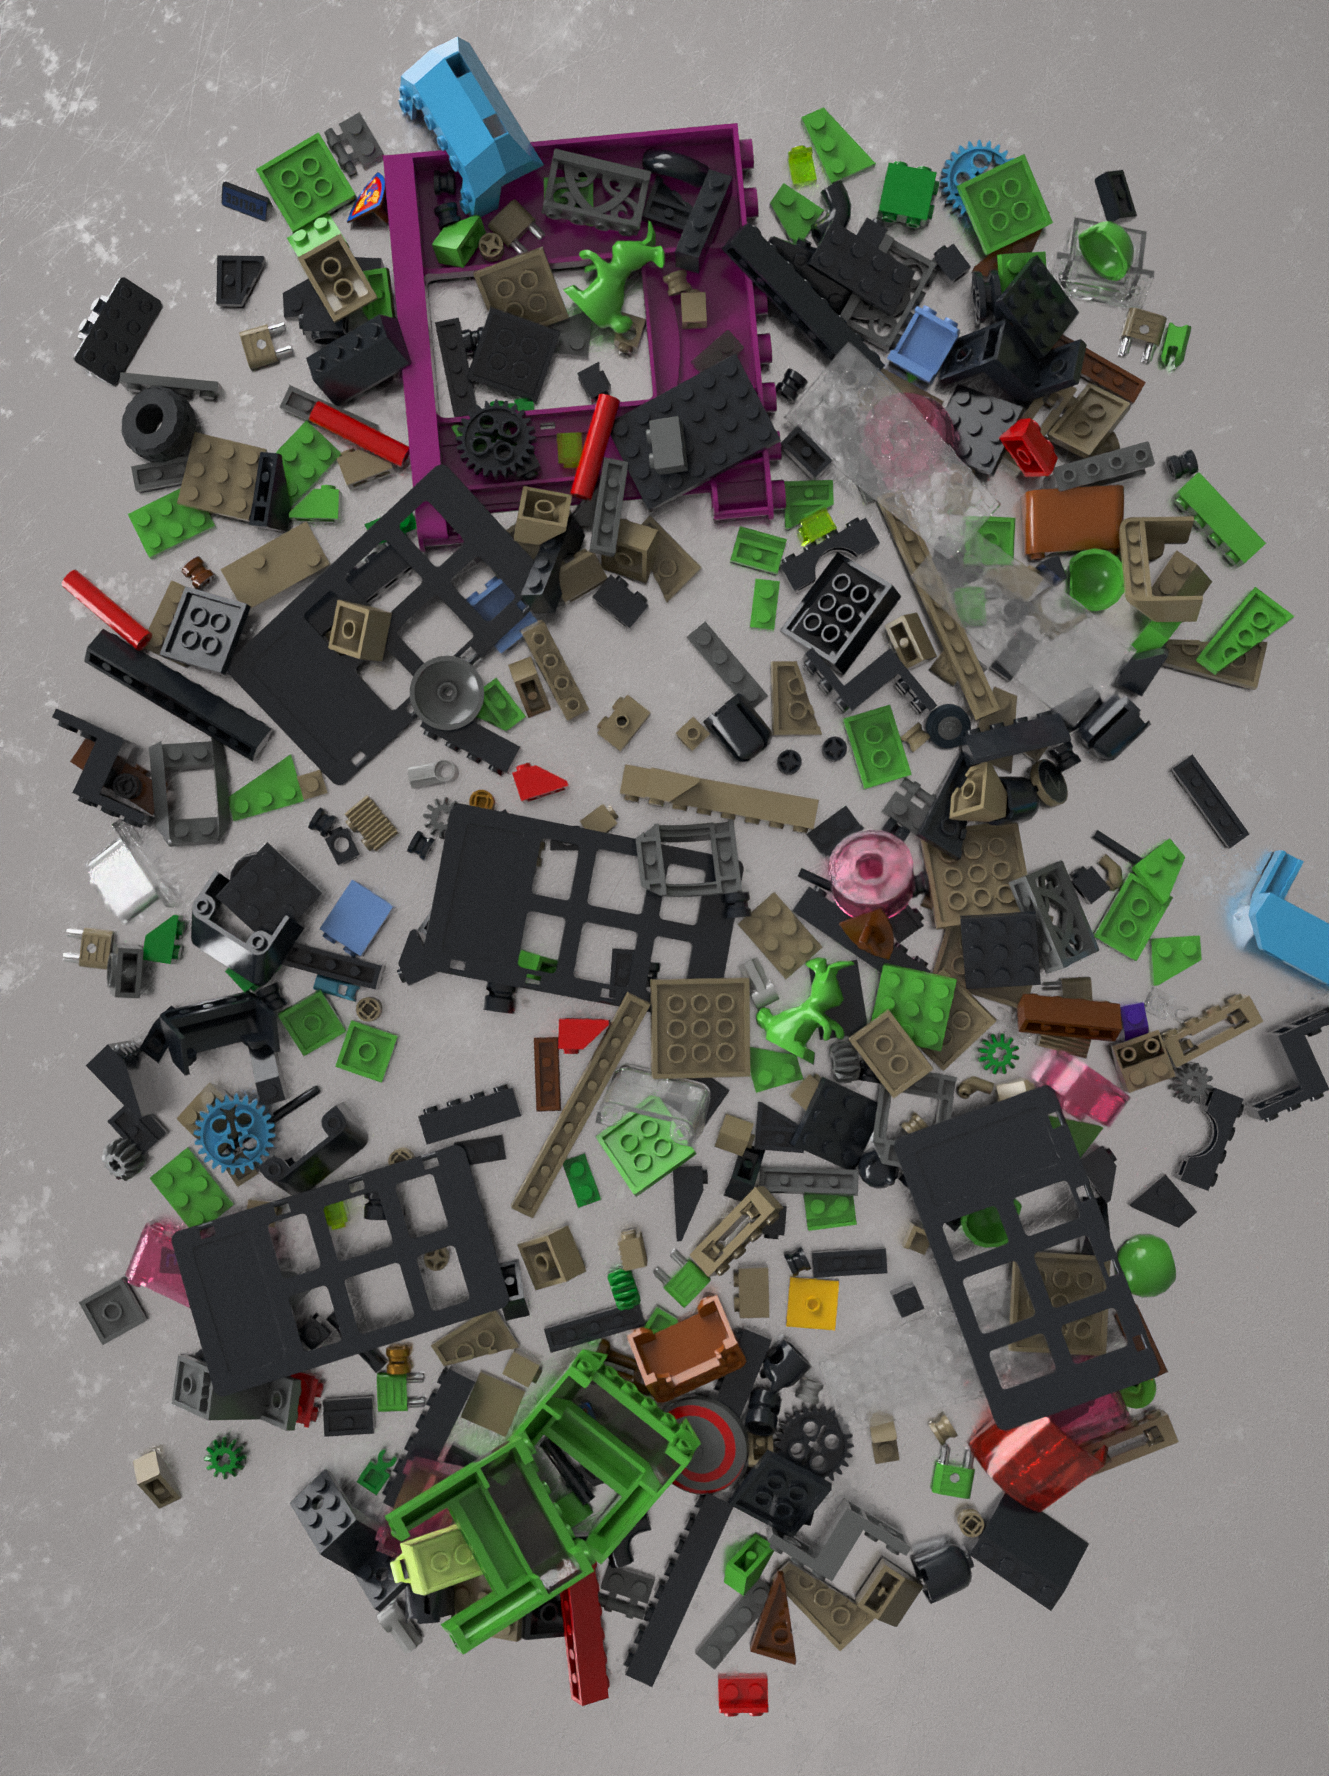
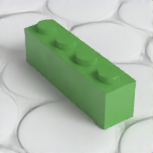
(1219, 520)

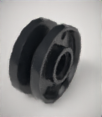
(985, 295)

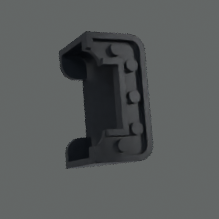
(344, 1140)

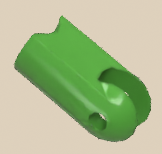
(1176, 343)

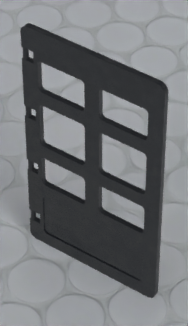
(316, 690)
(487, 893)
(988, 1162)
(245, 1301)

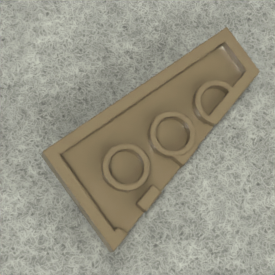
(1242, 672)
(824, 1606)

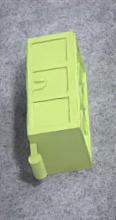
(436, 1561)

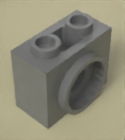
(125, 971)

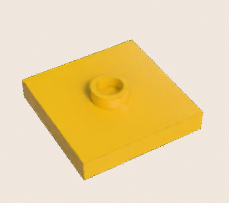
(812, 1303)

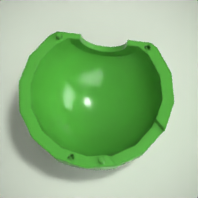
(1107, 249)
(1096, 579)
(986, 1227)
(1147, 1265)

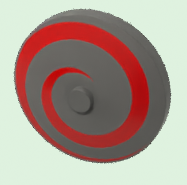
(722, 1447)

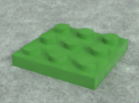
(306, 182)
(1004, 204)
(917, 1001)
(643, 1150)

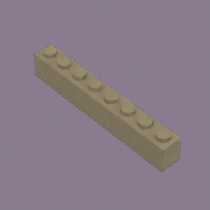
(731, 801)

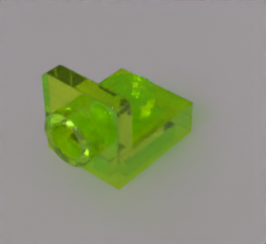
(801, 166)

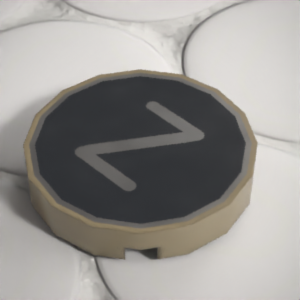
(1049, 782)

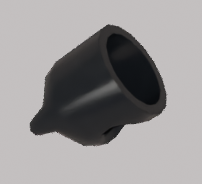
(874, 1172)
(784, 1366)

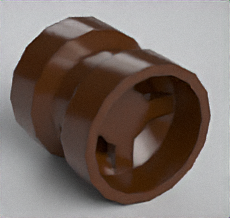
(198, 573)

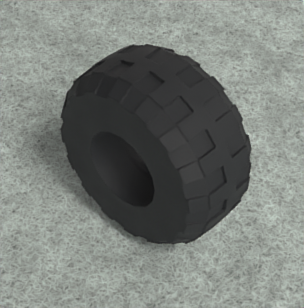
(145, 412)

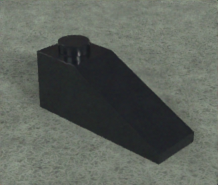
(271, 496)
(268, 1075)
(688, 1188)

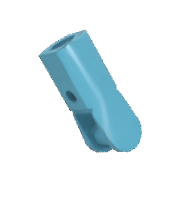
(332, 987)

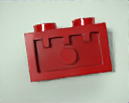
(311, 1389)
(743, 1695)

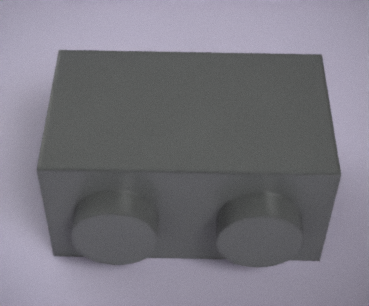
(667, 445)

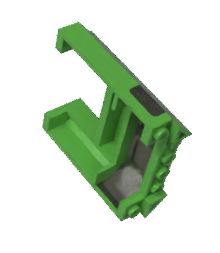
(619, 1441)
(510, 1533)

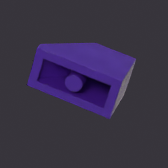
(1133, 1021)

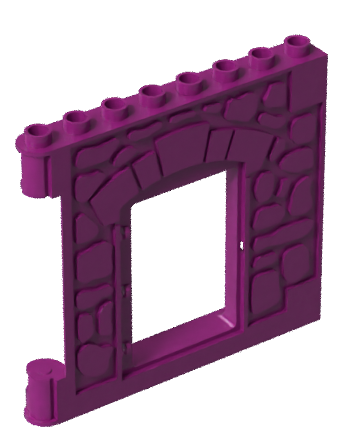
(730, 306)

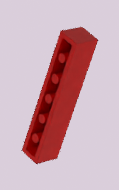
(585, 1641)

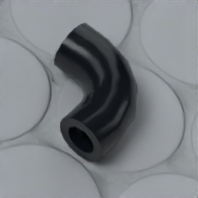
(675, 166)
(838, 209)
(622, 1553)

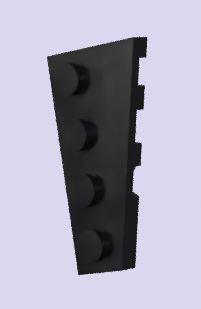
(937, 827)

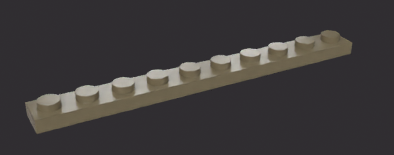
(948, 630)
(580, 1105)

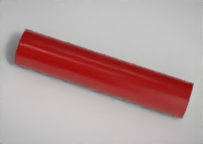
(359, 434)
(595, 447)
(106, 610)

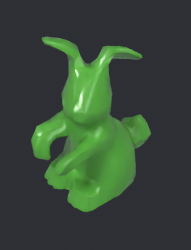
(605, 295)
(796, 1025)

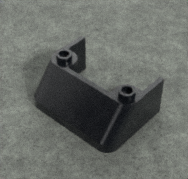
(253, 960)
(218, 1024)

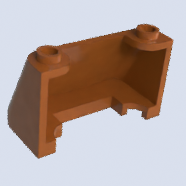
(1071, 520)
(687, 1352)

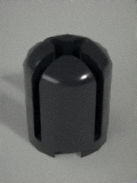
(1112, 727)
(739, 729)
(418, 1605)

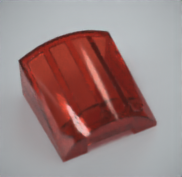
(1034, 1461)

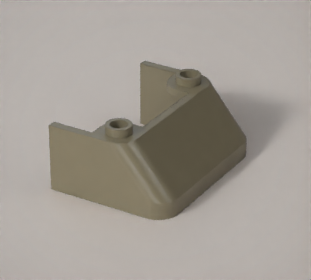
(1143, 541)

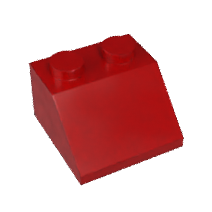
(1029, 448)
(537, 782)
(579, 1032)

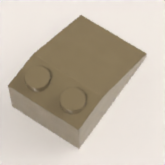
(337, 278)

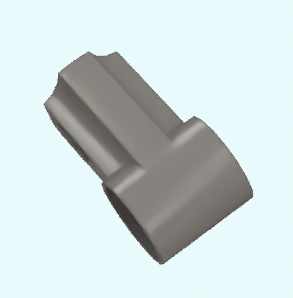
(430, 774)
(761, 988)
(394, 1622)

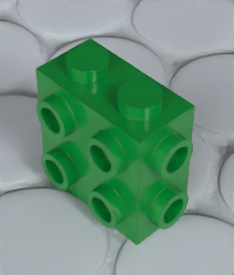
(908, 194)

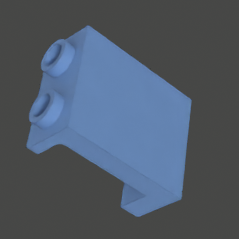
(925, 344)
(492, 602)
(356, 918)

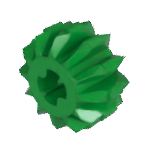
(990, 1050)
(624, 1289)
(216, 1454)

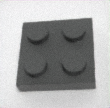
(113, 1311)

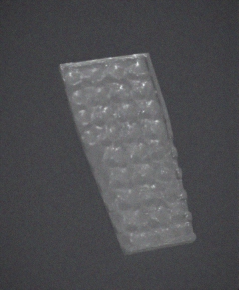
(892, 452)
(1026, 625)
(924, 1365)

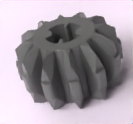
(436, 815)
(844, 1062)
(1198, 1076)
(122, 1159)

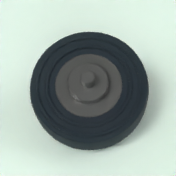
(947, 725)

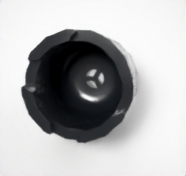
(1021, 800)
(943, 1571)

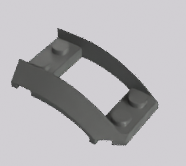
(189, 756)
(724, 857)
(931, 1086)

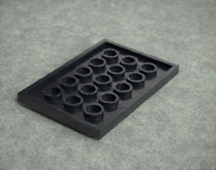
(720, 426)

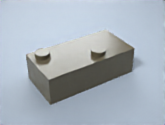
(277, 568)

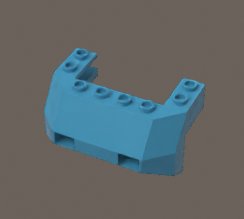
(455, 98)
(1285, 928)

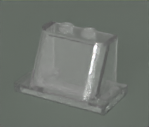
(1083, 282)
(129, 877)

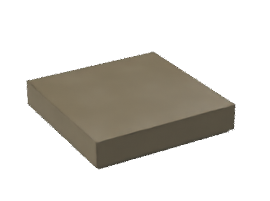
(493, 1403)

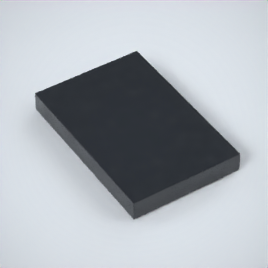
(851, 1012)

